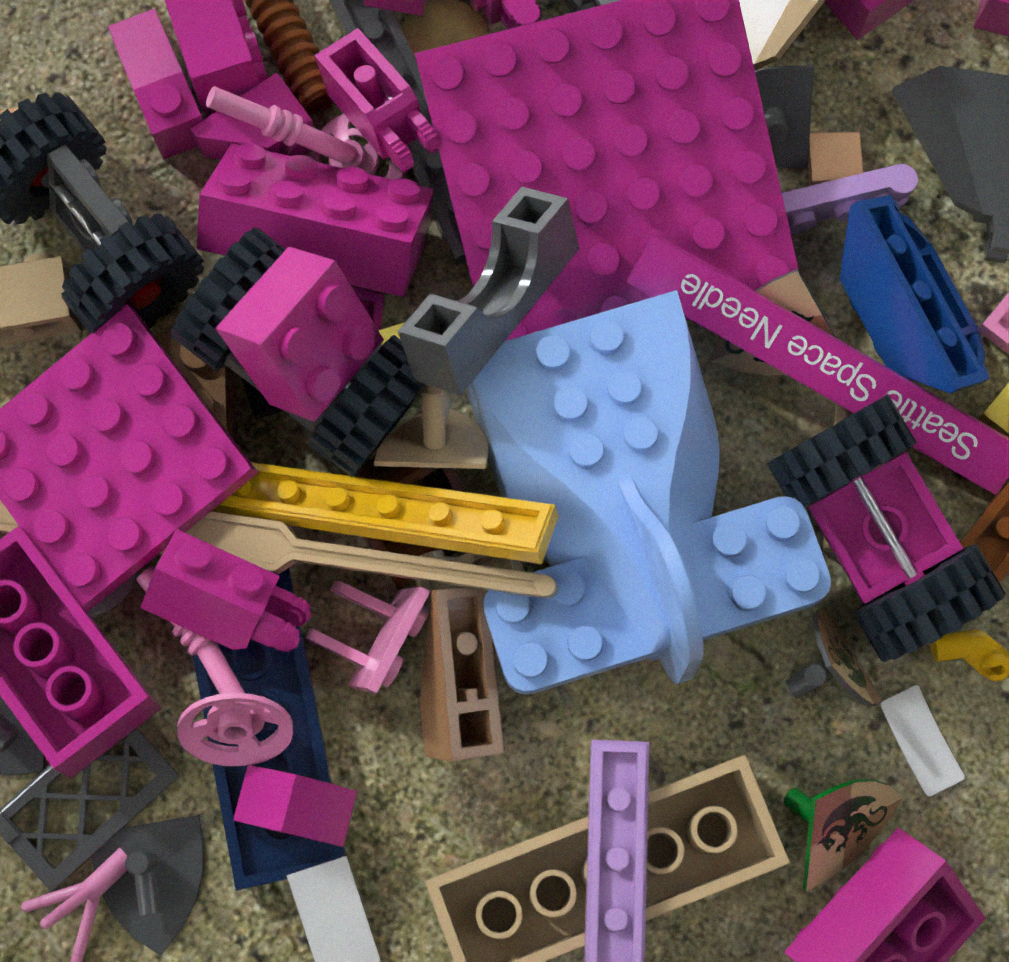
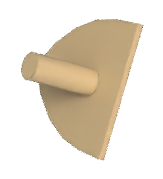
(435, 438)

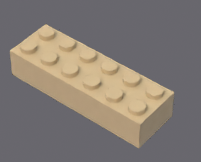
(533, 895)

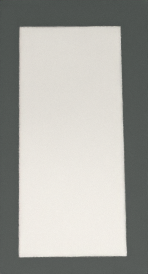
(333, 913)

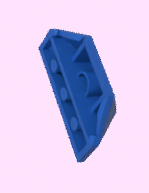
(909, 299)

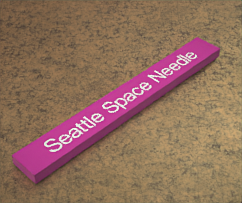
(821, 360)

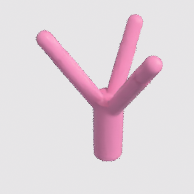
(76, 894)

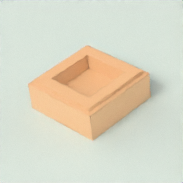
(834, 156)

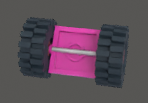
(887, 531)

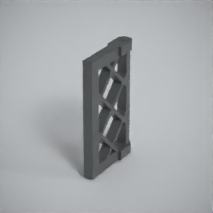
(87, 845)

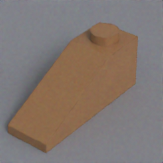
(459, 679)

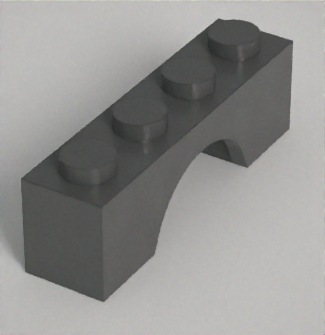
(529, 247)

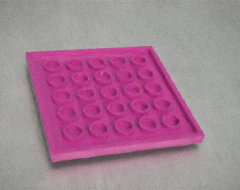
(633, 118)

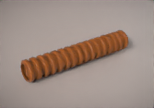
(293, 50)

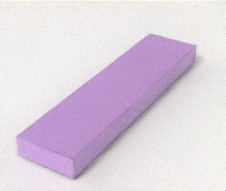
(617, 851)

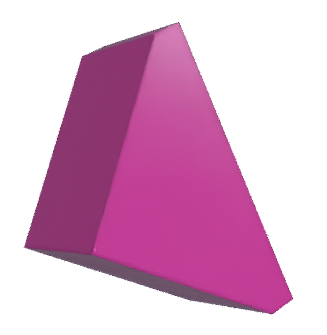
(295, 805)

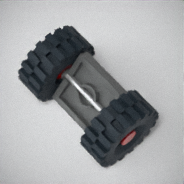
(51, 164)
(362, 410)

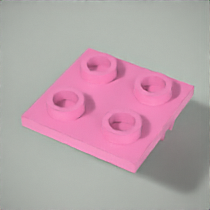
(382, 664)

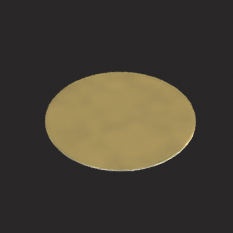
(442, 25)

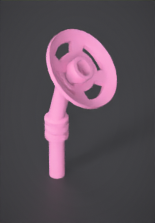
(291, 129)
(234, 714)

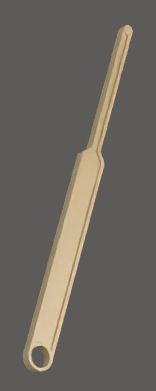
(277, 547)

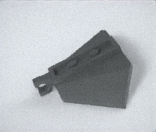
(965, 134)

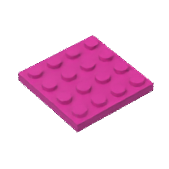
(112, 458)

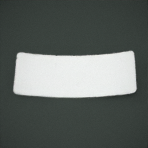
(921, 741)

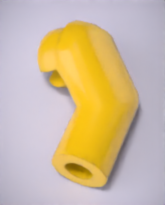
(976, 649)

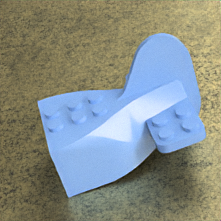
(627, 449)

